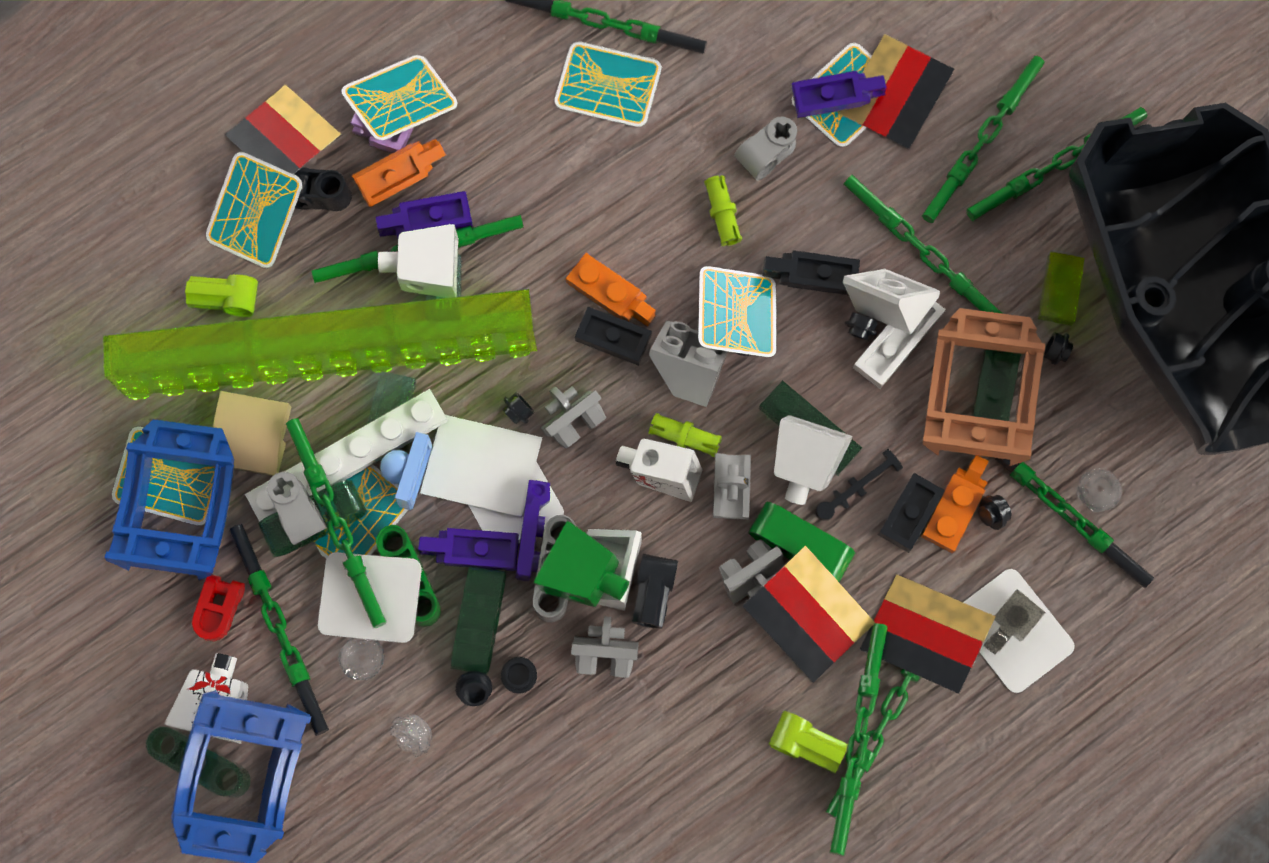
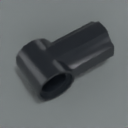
(655, 582)

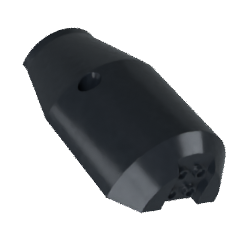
(1186, 262)

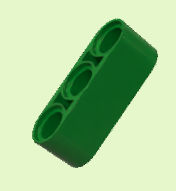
(791, 534)
(408, 551)

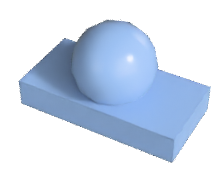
(407, 469)

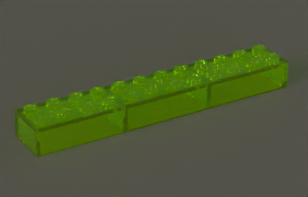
(320, 344)

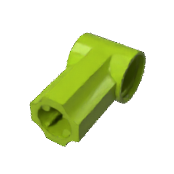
(232, 295)
(799, 739)

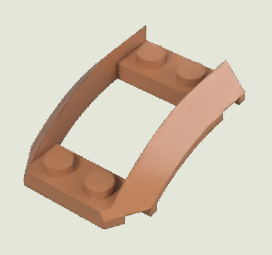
(979, 434)

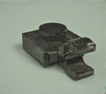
(1015, 619)

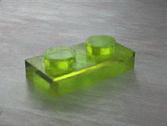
(1061, 288)

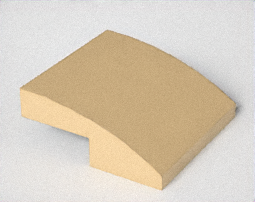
(253, 431)

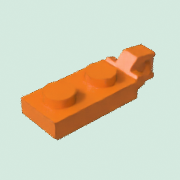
(397, 171)
(610, 290)
(956, 506)

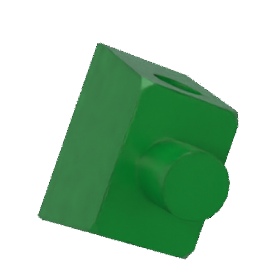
(580, 569)

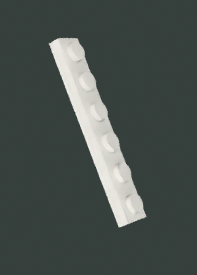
(362, 447)

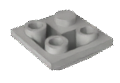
(685, 364)

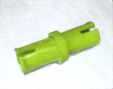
(723, 210)
(685, 434)

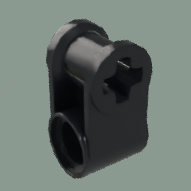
(316, 186)

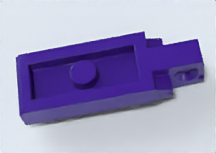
(835, 93)
(426, 213)
(533, 526)
(472, 548)

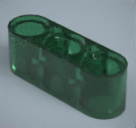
(345, 503)
(478, 620)
(215, 768)

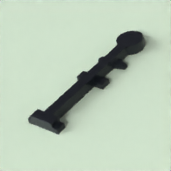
(826, 510)

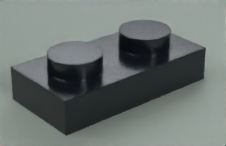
(613, 336)
(911, 512)

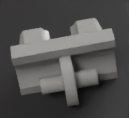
(586, 407)
(731, 486)
(749, 580)
(588, 649)

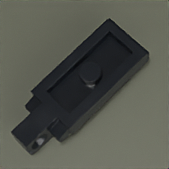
(811, 271)

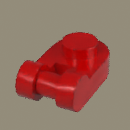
(212, 620)

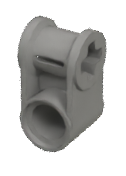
(764, 151)
(297, 512)

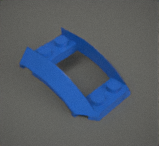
(169, 550)
(247, 722)

